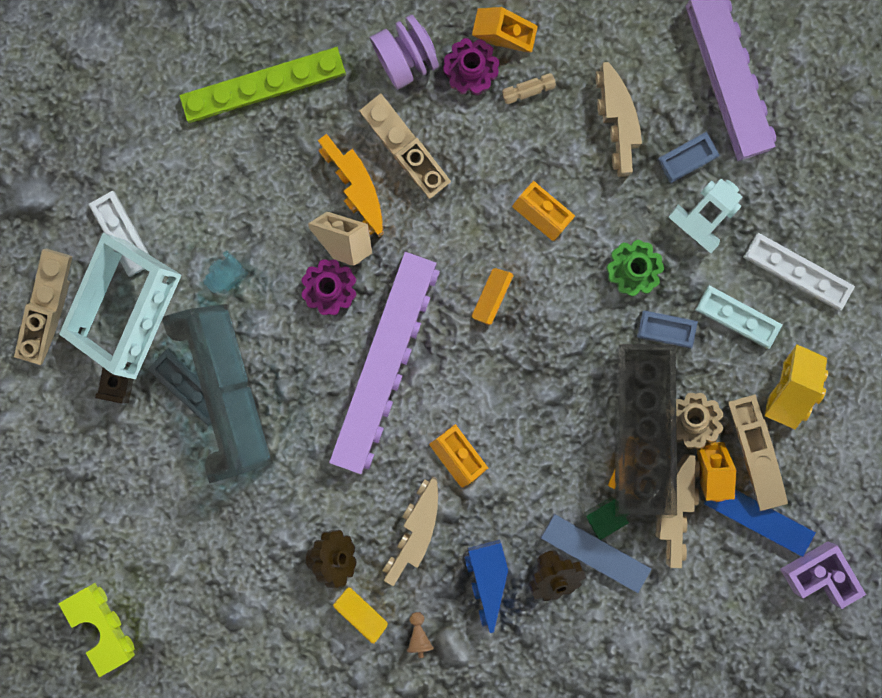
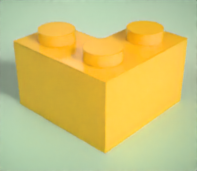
(799, 387)

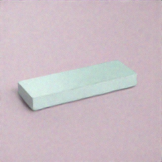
(738, 317)

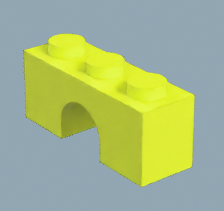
(91, 607)

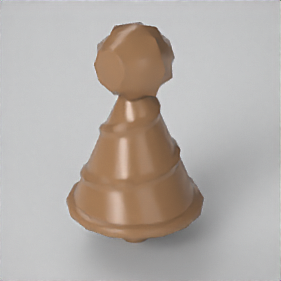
(418, 642)

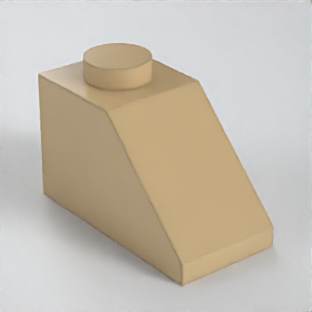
(342, 237)

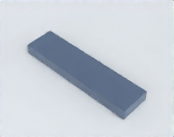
(596, 553)

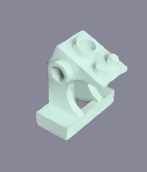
(724, 196)

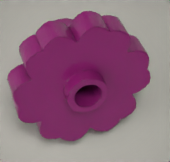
(464, 78)
(315, 281)

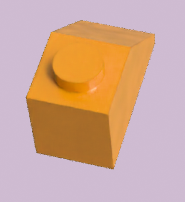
(504, 29)
(716, 472)

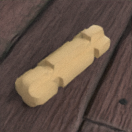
(528, 88)

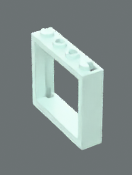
(144, 317)

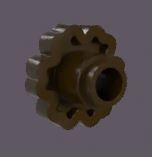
(332, 558)
(555, 576)

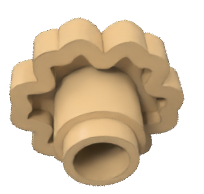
(709, 415)

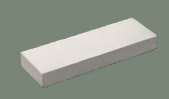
(116, 222)

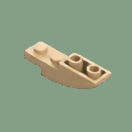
(618, 109)
(404, 146)
(45, 307)
(758, 453)
(687, 496)
(421, 521)

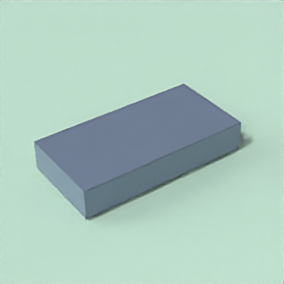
(688, 157)
(667, 329)

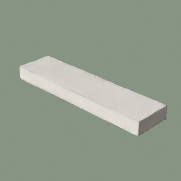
(798, 271)

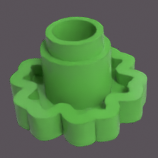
(649, 266)

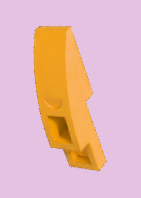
(361, 193)

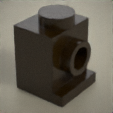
(119, 393)

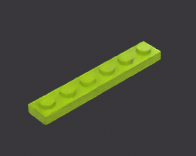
(262, 85)

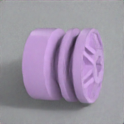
(404, 51)

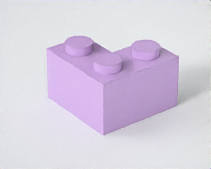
(826, 569)

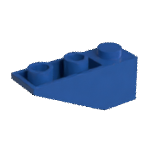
(490, 574)

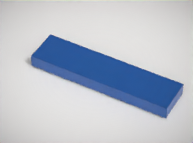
(767, 522)

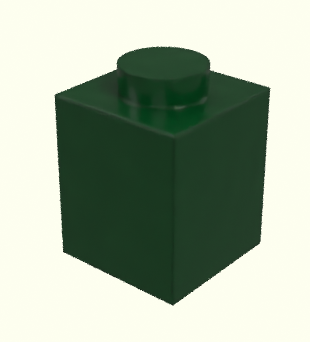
(603, 518)

